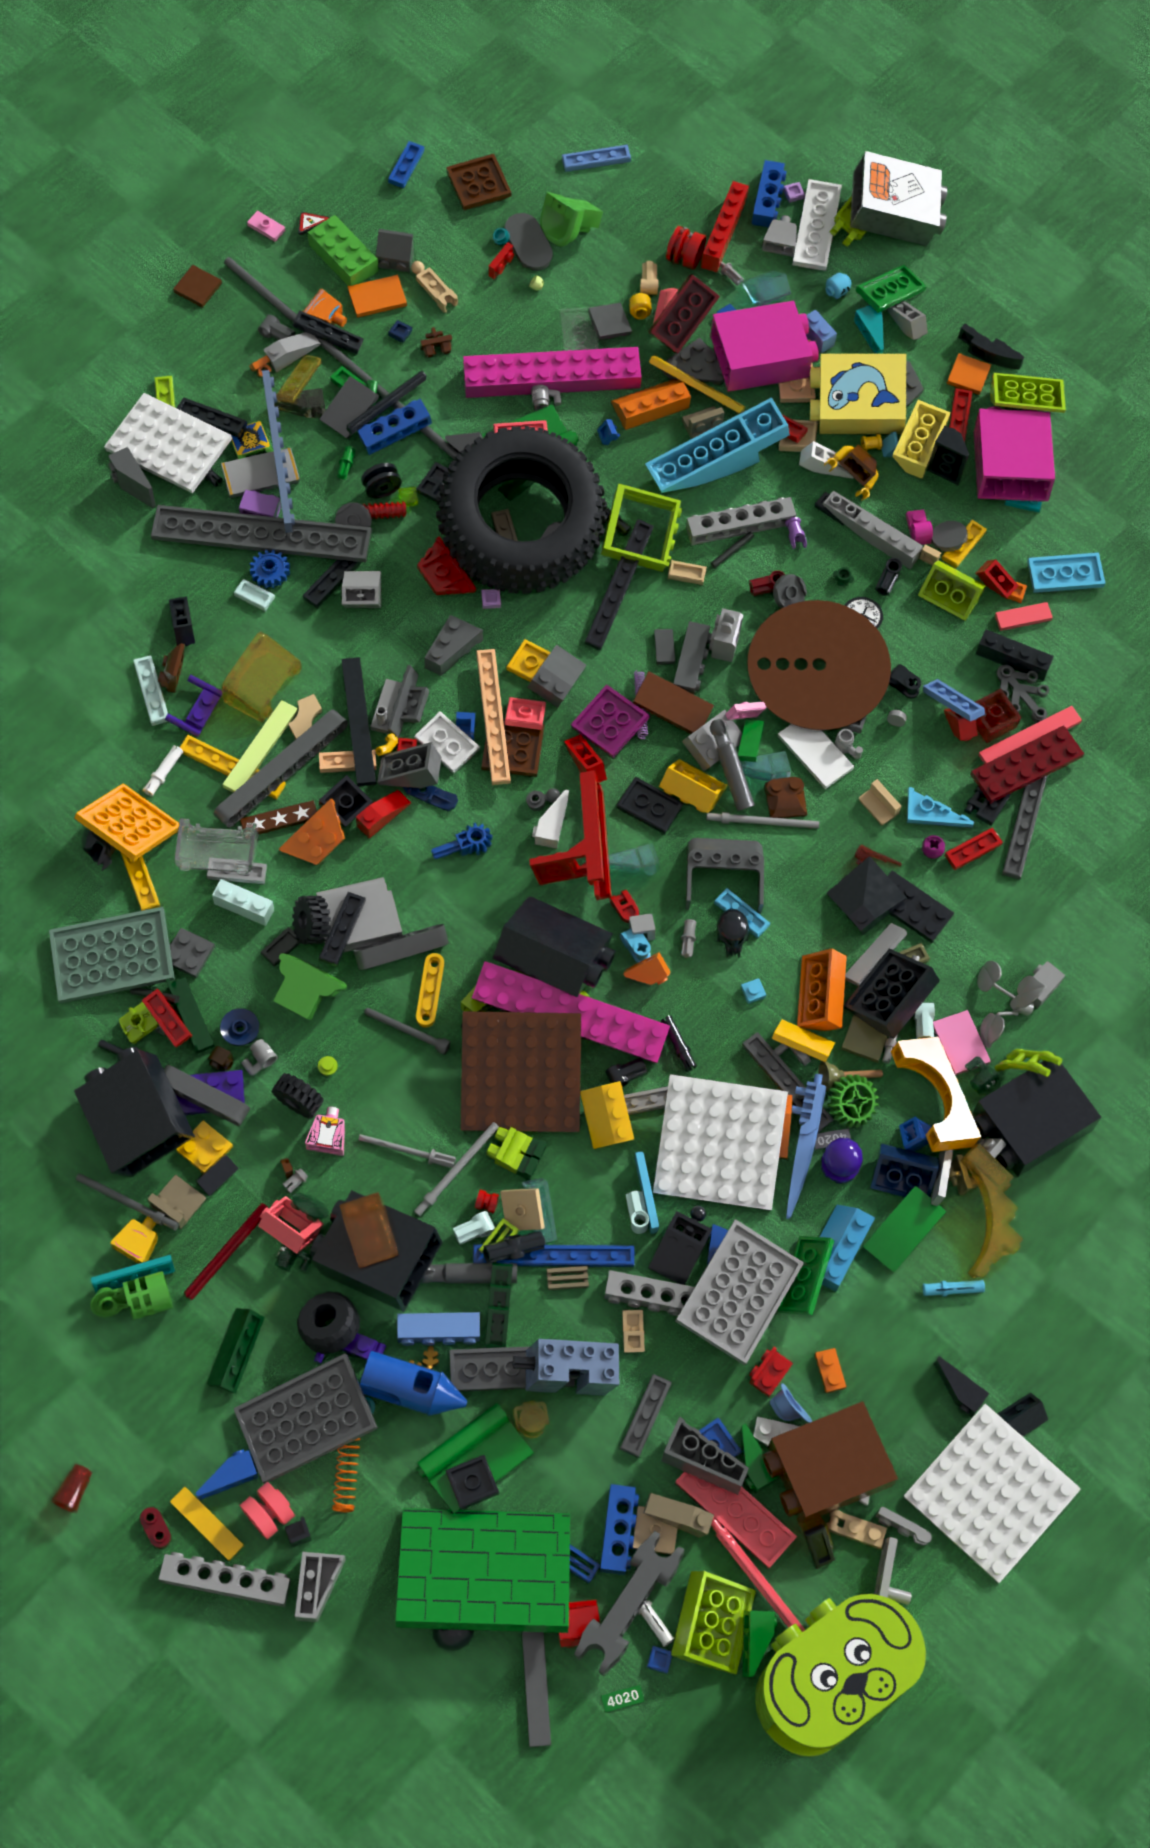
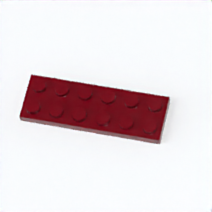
(1027, 764)

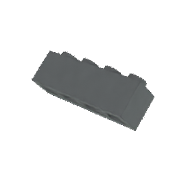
(692, 656)

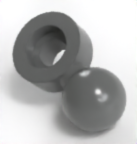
(550, 796)

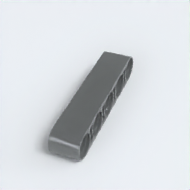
(401, 946)
(206, 1096)

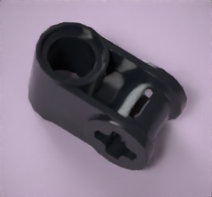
(903, 680)

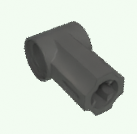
(273, 328)

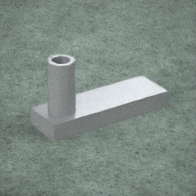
(385, 706)
(884, 1574)

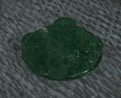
(310, 1206)

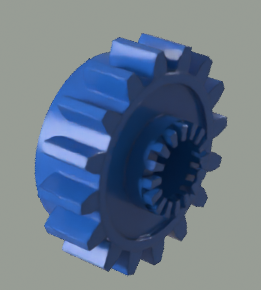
(275, 562)

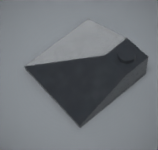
(866, 895)

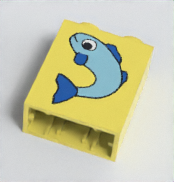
(860, 393)

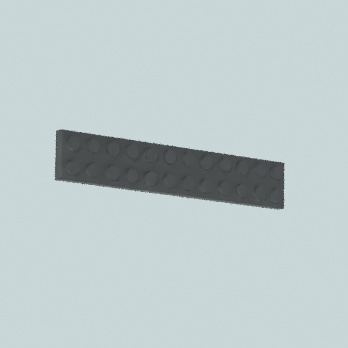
(261, 533)

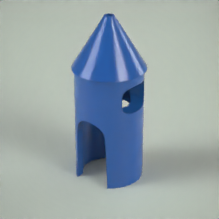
(409, 1385)

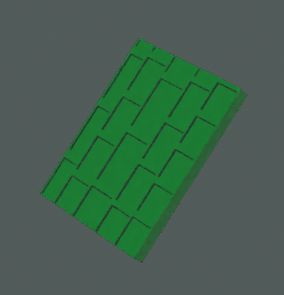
(484, 1571)

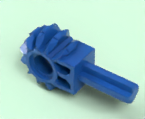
(465, 843)

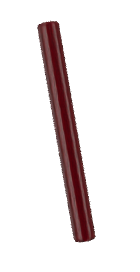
(226, 1251)

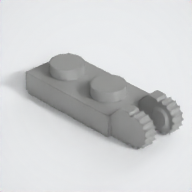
(903, 1525)

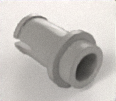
(296, 1179)

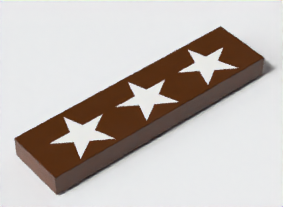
(281, 817)

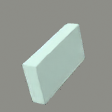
(254, 595)

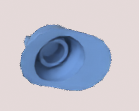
(787, 1407)

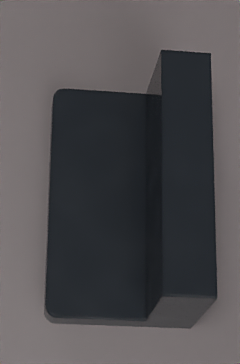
(1025, 1414)

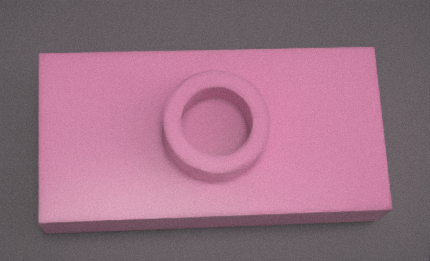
(266, 226)
(745, 710)

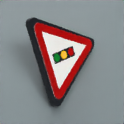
(309, 221)

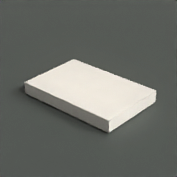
(449, 741)

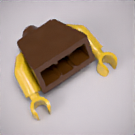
(859, 465)

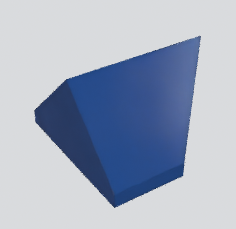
(914, 1133)

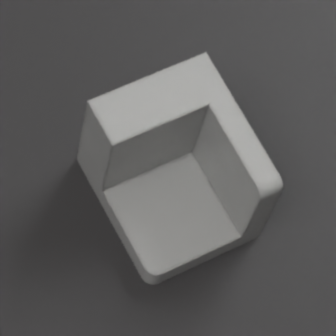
(643, 924)

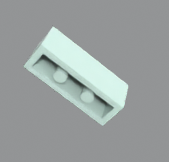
(243, 902)

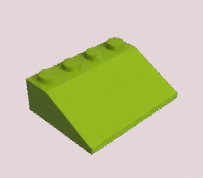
(1027, 392)
(712, 1622)

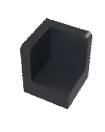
(298, 1533)

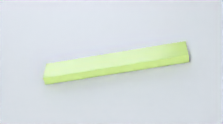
(260, 746)

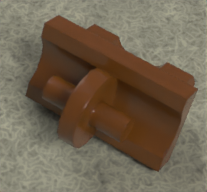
(443, 342)

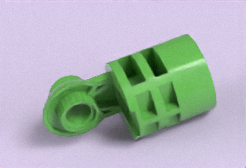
(143, 1296)

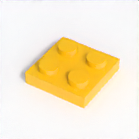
(204, 1147)

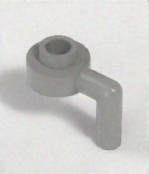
(802, 1057)

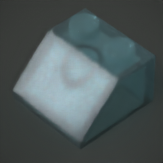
(767, 288)

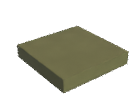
(864, 1040)

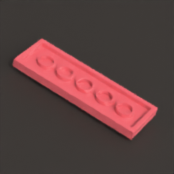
(742, 1517)

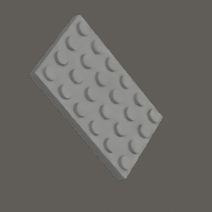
(739, 1292)

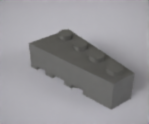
(703, 1458)

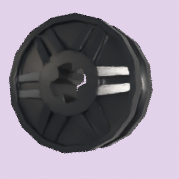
(381, 480)

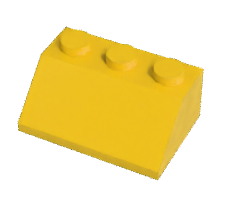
(692, 786)
(606, 1115)

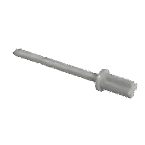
(727, 269)
(434, 1157)

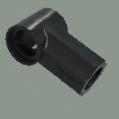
(889, 577)
(626, 1072)

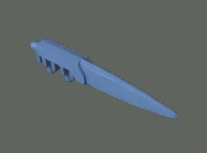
(810, 1119)

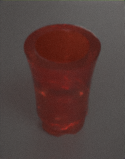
(72, 1489)

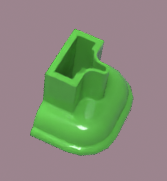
(566, 217)
(305, 986)

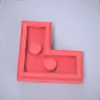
(664, 298)

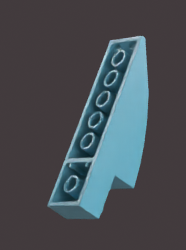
(720, 450)

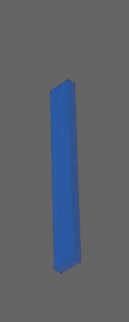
(571, 1256)

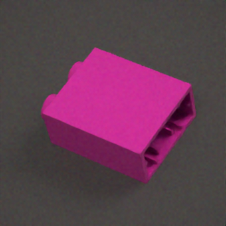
(762, 345)
(1014, 454)

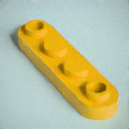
(430, 990)

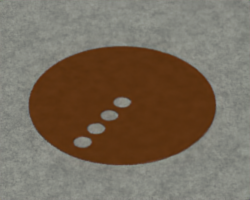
(828, 698)

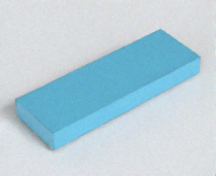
(756, 922)

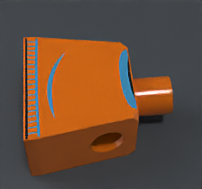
(326, 308)

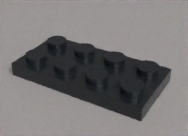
(920, 910)

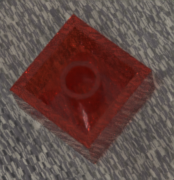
(999, 716)

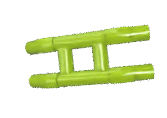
(1020, 1055)

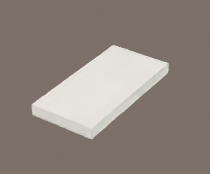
(816, 754)

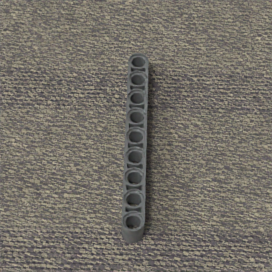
(280, 768)

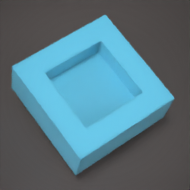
(753, 991)

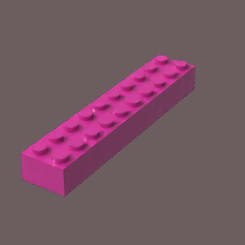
(556, 369)
(599, 1020)

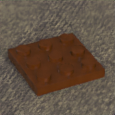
(478, 181)
(522, 750)

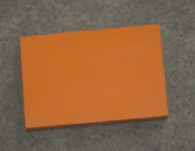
(377, 296)

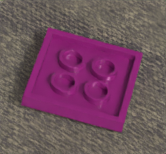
(610, 721)

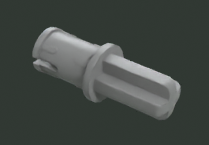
(688, 938)

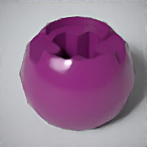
(933, 853)

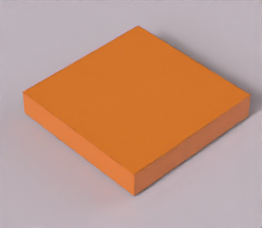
(969, 374)

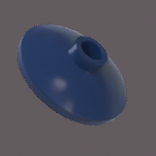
(239, 1018)

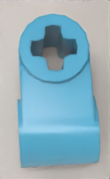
(636, 945)

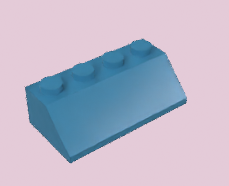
(848, 1229)

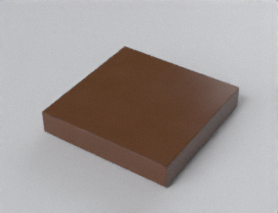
(197, 286)

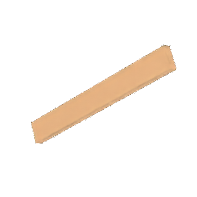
(493, 717)

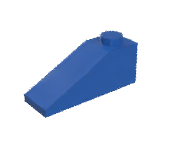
(232, 1473)

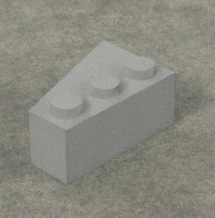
(316, 1583)

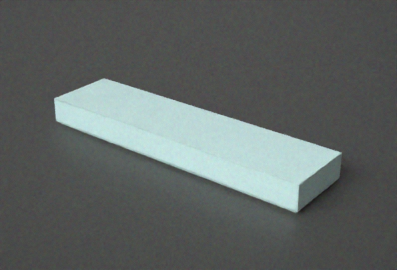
(151, 690)

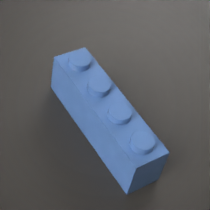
(438, 1328)

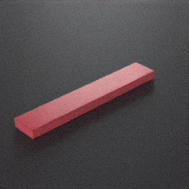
(1066, 717)

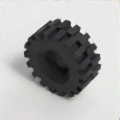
(311, 919)
(297, 1095)

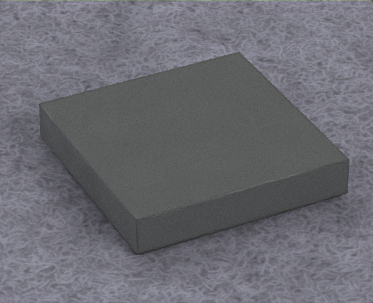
(609, 321)

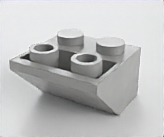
(361, 589)

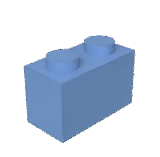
(820, 332)

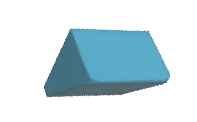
(889, 444)

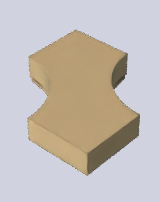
(308, 710)

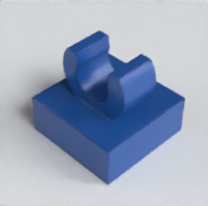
(607, 432)

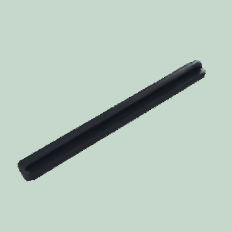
(386, 402)

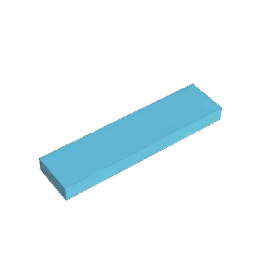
(647, 1192)

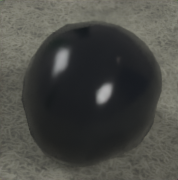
(97, 848)
(732, 926)
(452, 1639)

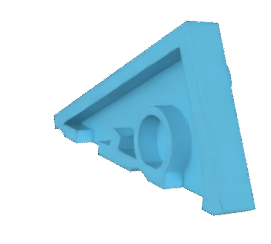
(927, 811)

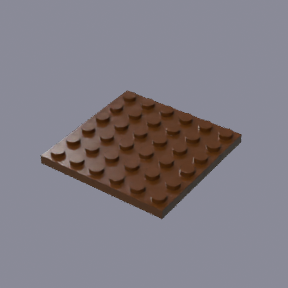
(521, 1071)

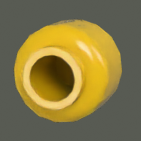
(640, 306)

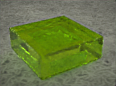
(409, 495)

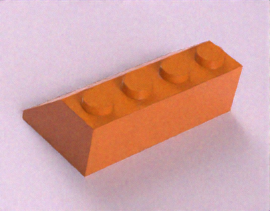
(652, 403)
(822, 990)

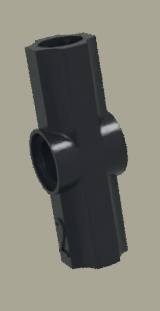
(514, 1247)

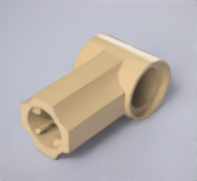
(649, 279)

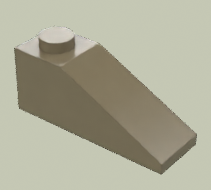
(679, 1515)

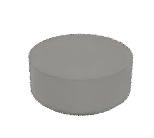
(896, 718)

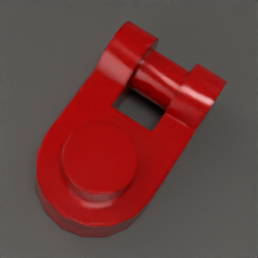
(626, 910)

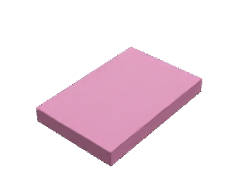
(960, 1041)

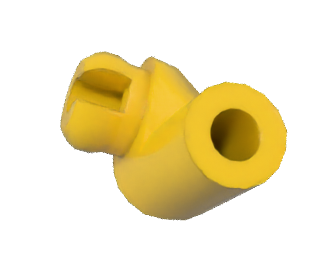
(390, 745)

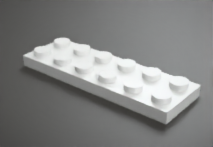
(816, 222)

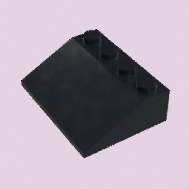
(892, 992)

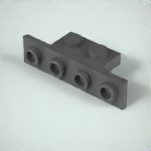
(409, 702)

